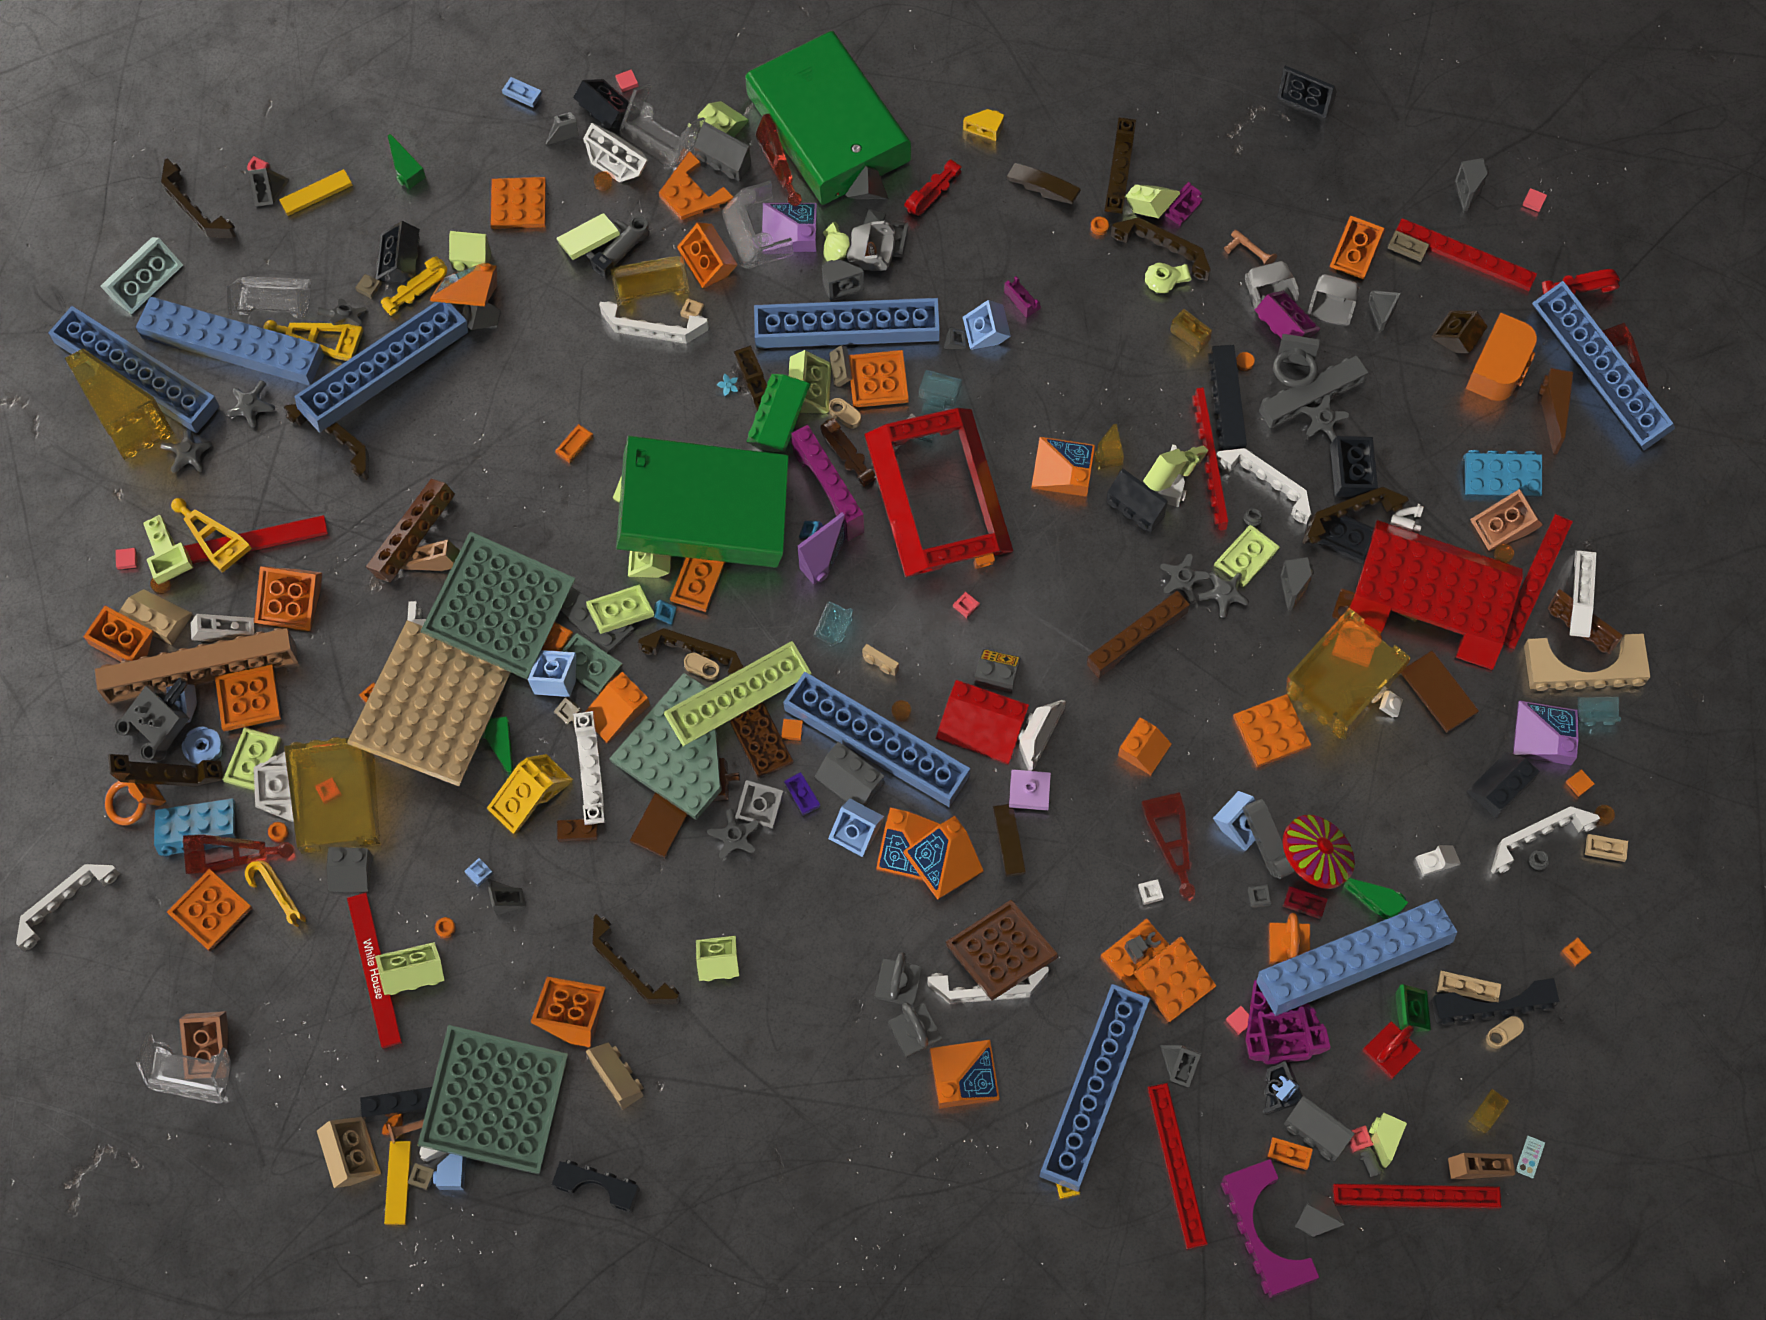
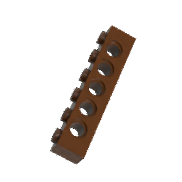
(410, 530)

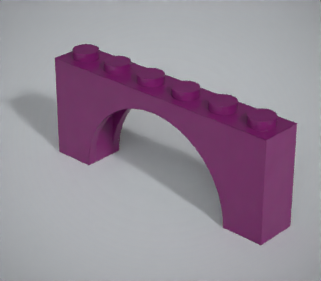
(810, 453)
(1277, 1273)

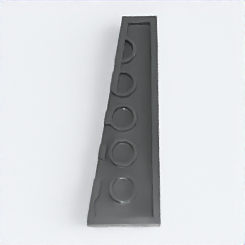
(578, 614)

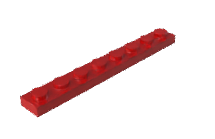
(1469, 255)
(1211, 463)
(1536, 578)

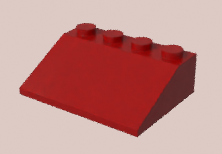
(982, 721)

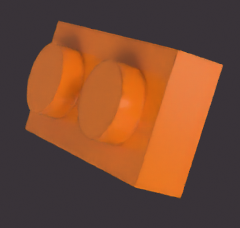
(1289, 1153)

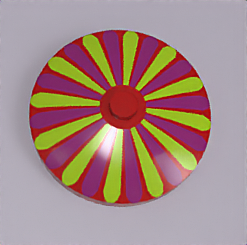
(1318, 851)

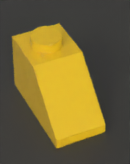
(985, 124)

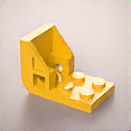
(530, 783)

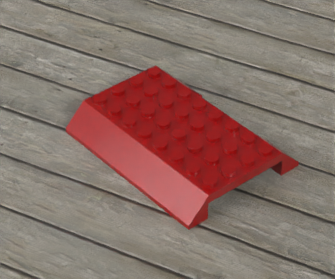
(1439, 587)

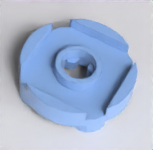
(193, 740)

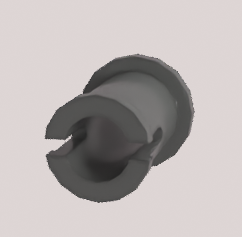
(1371, 1162)

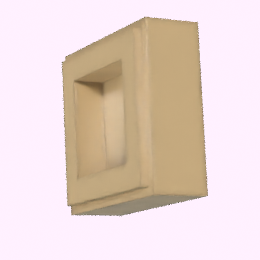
(692, 308)

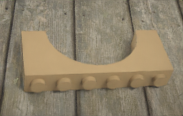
(1548, 672)

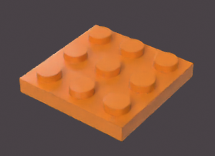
(518, 203)
(878, 379)
(247, 697)
(1272, 730)
(209, 910)
(1122, 964)
(1174, 979)

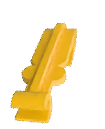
(416, 286)
(276, 887)

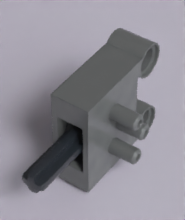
(155, 718)

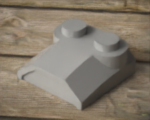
(759, 803)

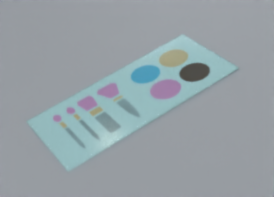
(1530, 1157)

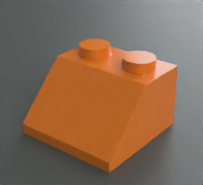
(1144, 746)

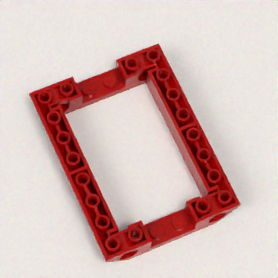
(912, 556)

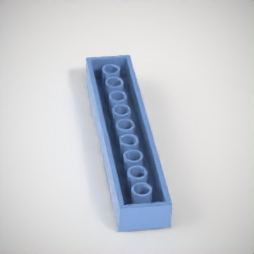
(846, 323)
(230, 341)
(380, 364)
(1603, 365)
(173, 392)
(877, 739)
(1356, 957)
(1094, 1088)

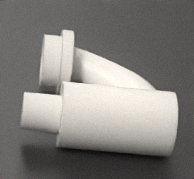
(1408, 524)

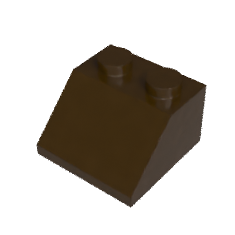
(1460, 331)

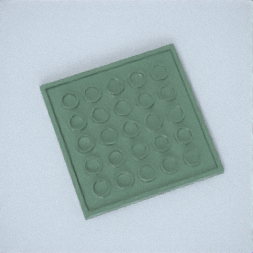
(498, 605)
(492, 1099)

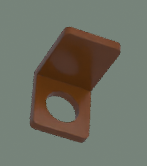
(1344, 600)

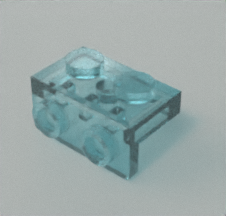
(833, 624)
(1598, 710)

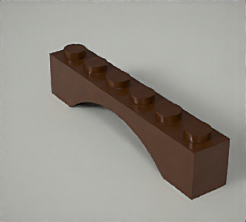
(1118, 647)

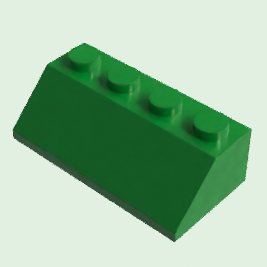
(777, 413)

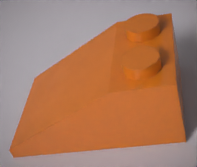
(1357, 247)
(617, 707)

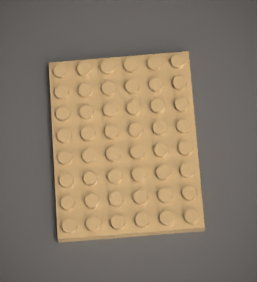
(429, 706)

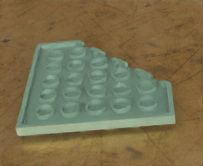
(655, 756)

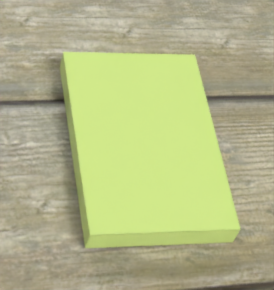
(588, 236)
(1247, 555)
(620, 609)
(252, 749)

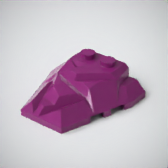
(1283, 1037)

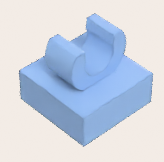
(478, 872)
(1287, 1090)

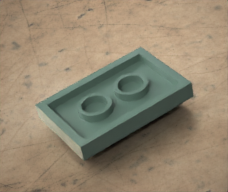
(593, 665)

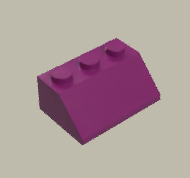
(1285, 316)

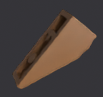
(432, 557)
(1481, 1165)

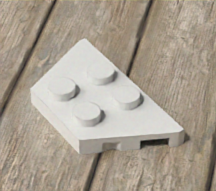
(272, 787)

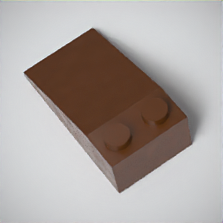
(1555, 404)

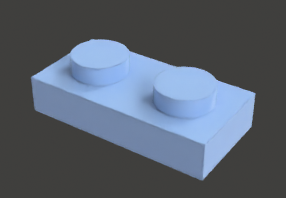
(522, 92)

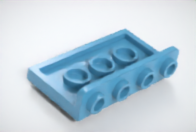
(1503, 473)
(206, 818)

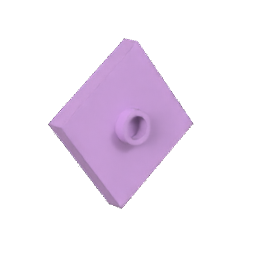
(1029, 789)

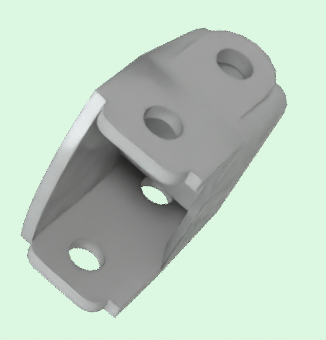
(883, 241)
(1270, 279)
(1334, 300)

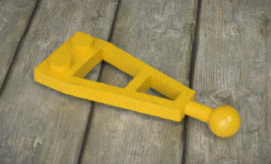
(347, 342)
(229, 552)

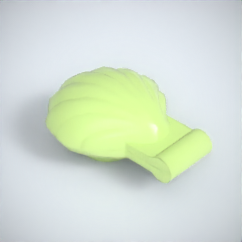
(836, 243)
(1163, 277)

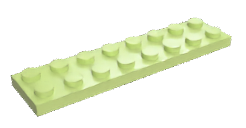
(736, 693)

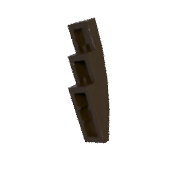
(1045, 183)
(751, 374)
(1009, 840)

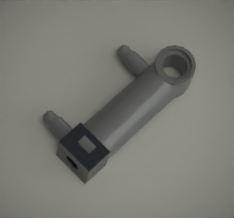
(605, 261)

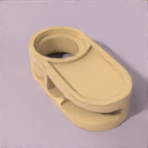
(847, 416)
(698, 664)
(1508, 1029)

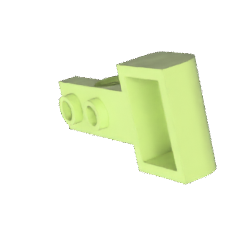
(1172, 464)
(169, 558)

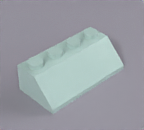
(142, 275)

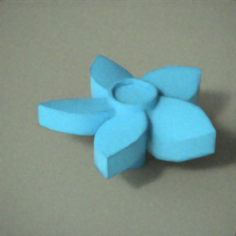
(727, 384)

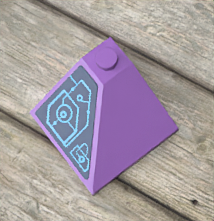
(792, 222)
(821, 549)
(1546, 733)

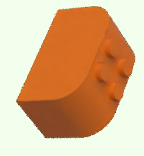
(1503, 359)

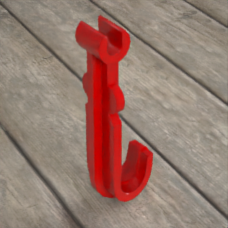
(920, 201)
(1605, 279)

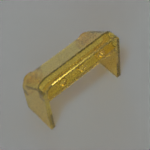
(649, 278)

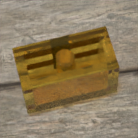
(1191, 330)

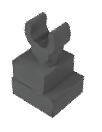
(1137, 947)

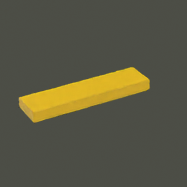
(315, 192)
(397, 1183)

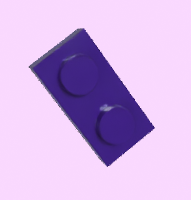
(802, 793)

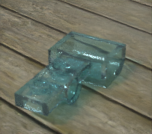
(937, 391)

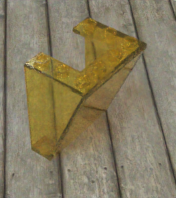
(122, 407)
(1345, 674)
(332, 793)

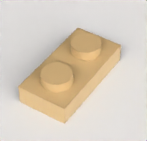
(875, 657)
(1606, 848)

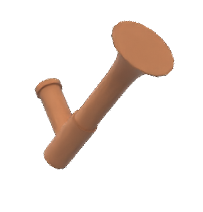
(1240, 238)
(395, 1132)

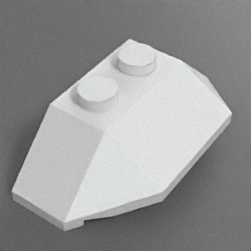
(613, 154)
(1039, 731)

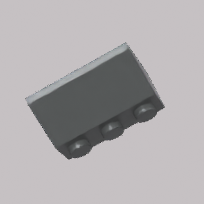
(722, 152)
(849, 775)
(1318, 1129)

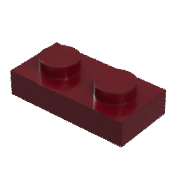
(1305, 902)

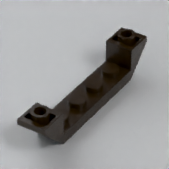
(1120, 165)
(218, 228)
(1123, 230)
(360, 462)
(1390, 500)
(651, 644)
(164, 774)
(662, 995)

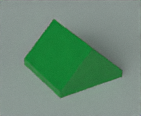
(1413, 1008)

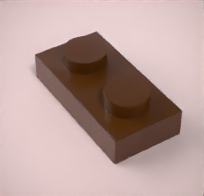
(575, 830)

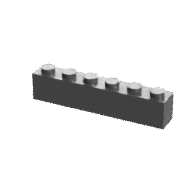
(1330, 382)

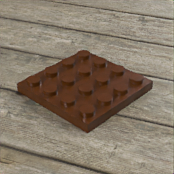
(1001, 950)

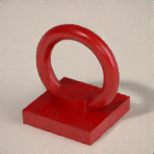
(1392, 1049)

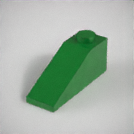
(407, 168)
(499, 739)
(1380, 899)

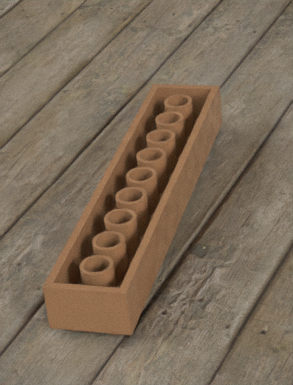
(196, 664)

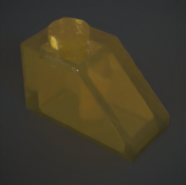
(1109, 449)
(1488, 1111)

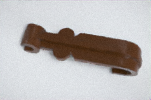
(846, 451)

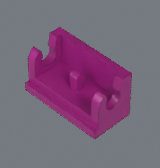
(1184, 204)
(1021, 297)

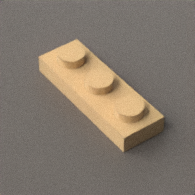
(1468, 987)

